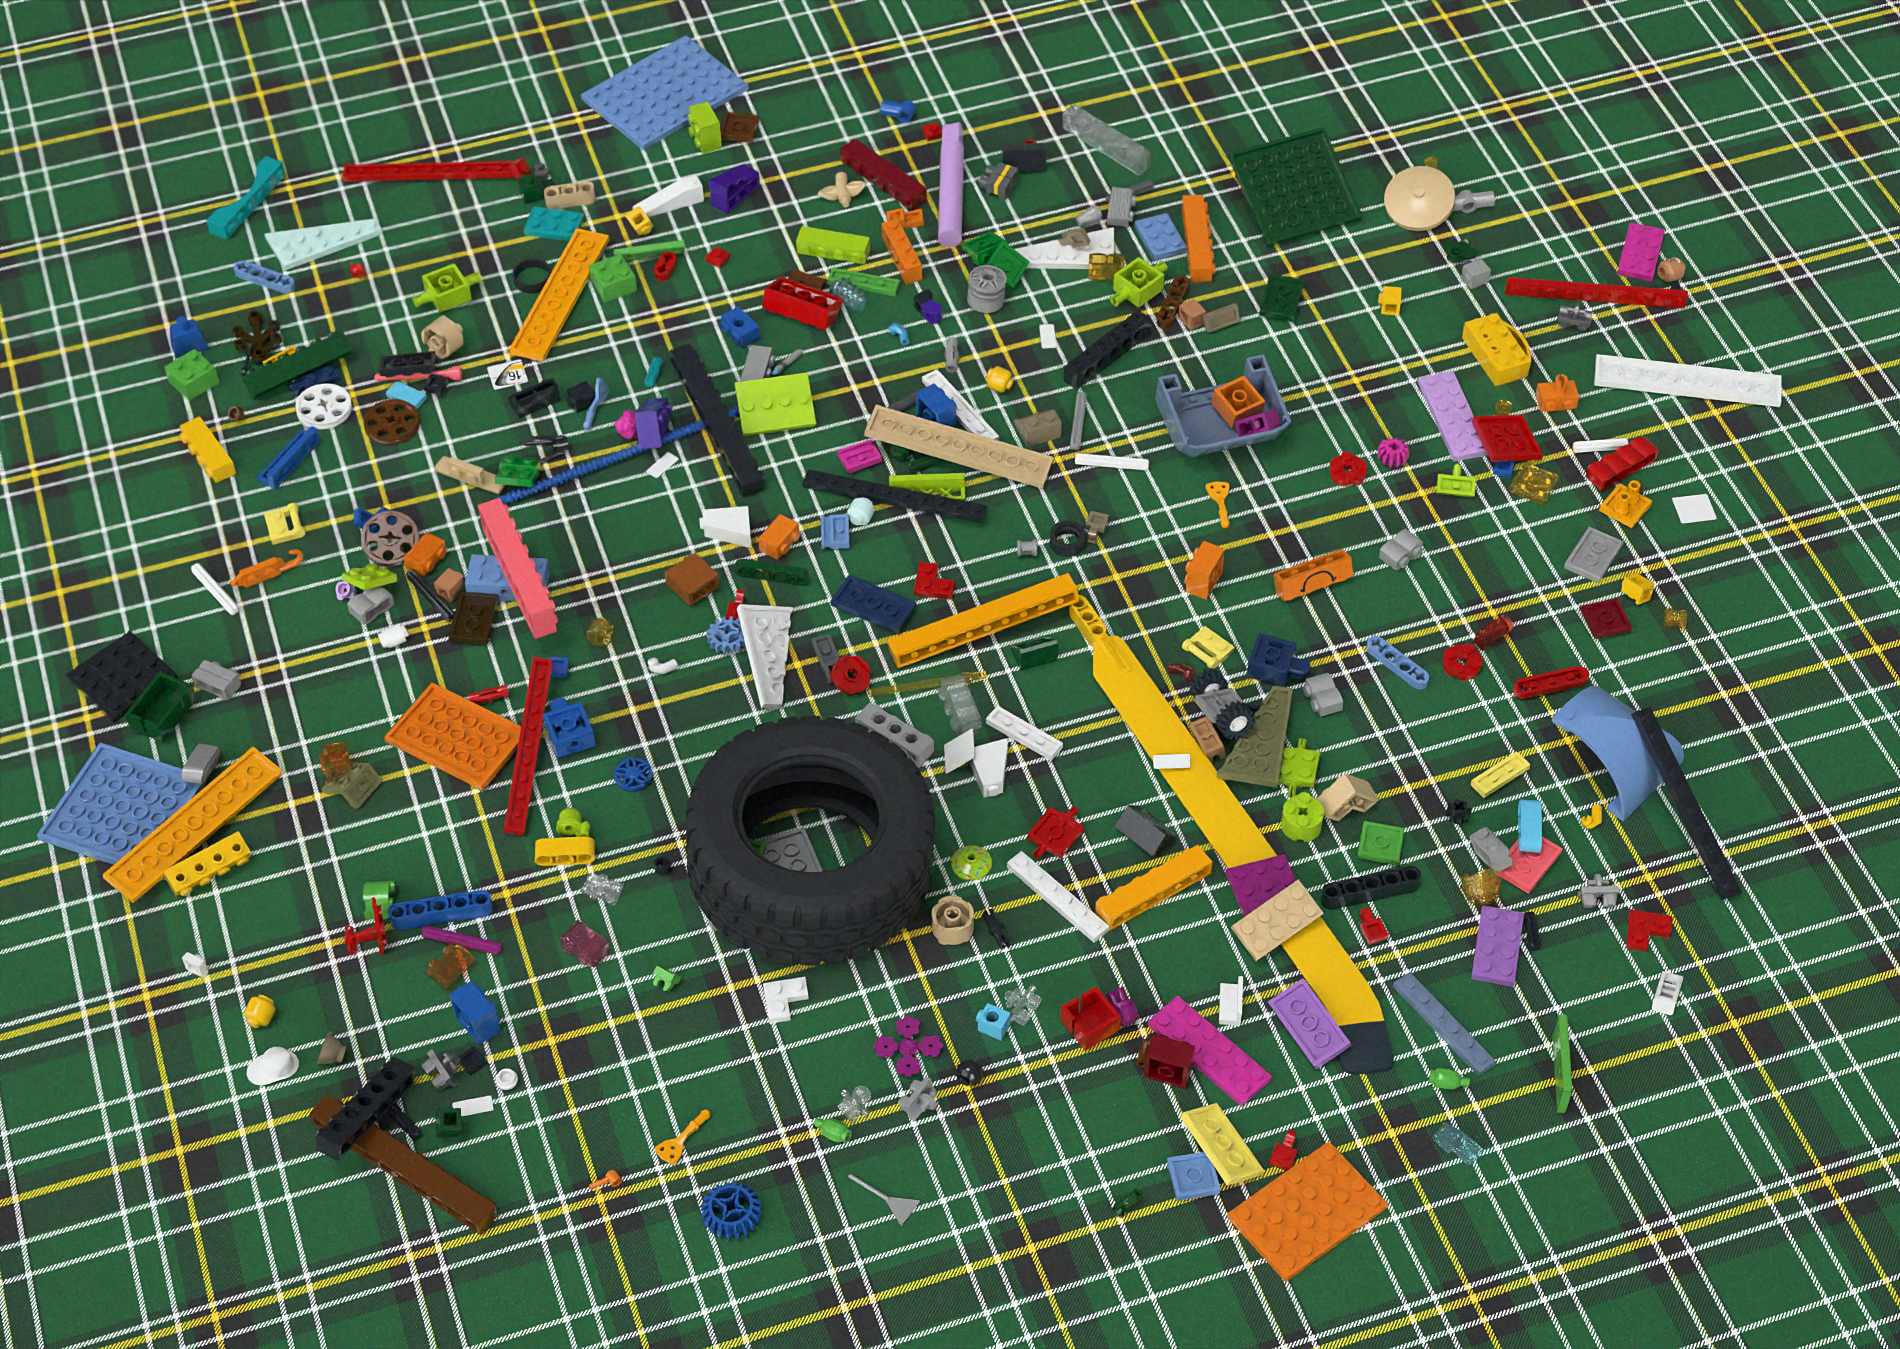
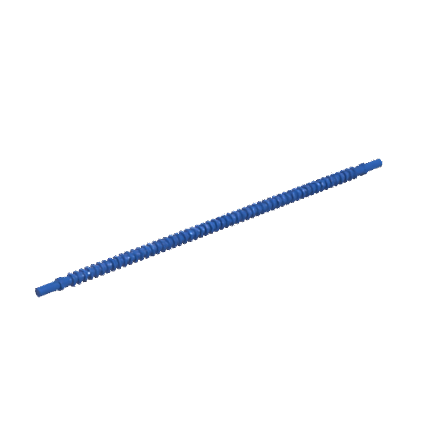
(678, 433)

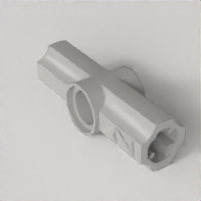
(1470, 201)

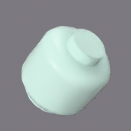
(860, 511)

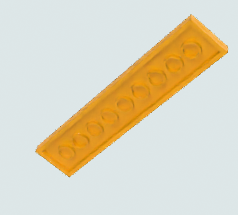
(559, 295)
(192, 824)

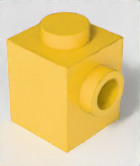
(1390, 300)

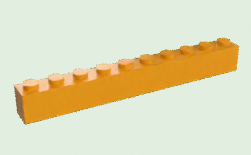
(983, 620)

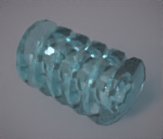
(853, 296)

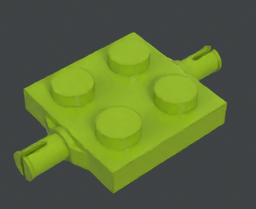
(1298, 767)

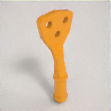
(1219, 498)
(678, 1142)

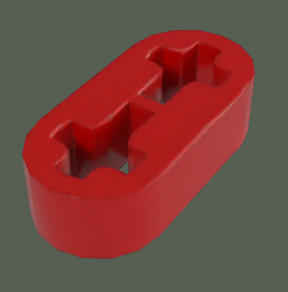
(661, 265)

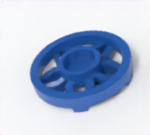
(633, 774)

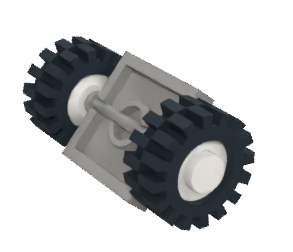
(1222, 704)

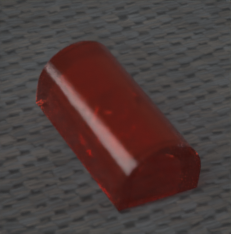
(1493, 632)

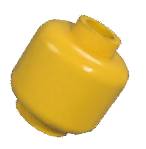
(999, 379)
(259, 1011)

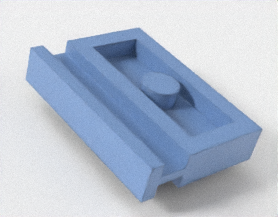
(835, 531)

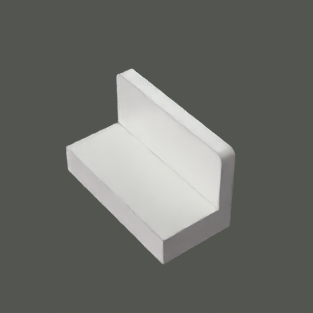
(1231, 1003)

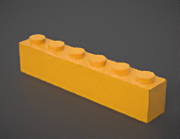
(1153, 887)

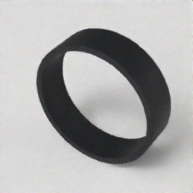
(529, 263)

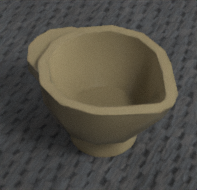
(331, 1050)

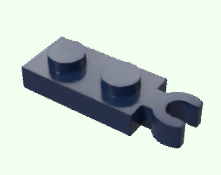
(325, 375)

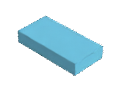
(403, 392)

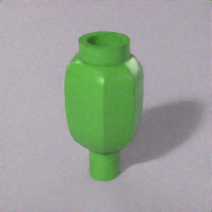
(1447, 1079)
(833, 1129)

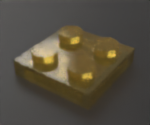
(1533, 483)

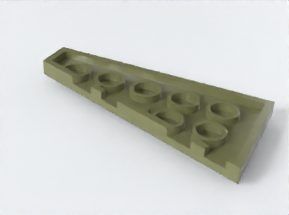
(1259, 754)

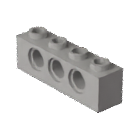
(912, 742)

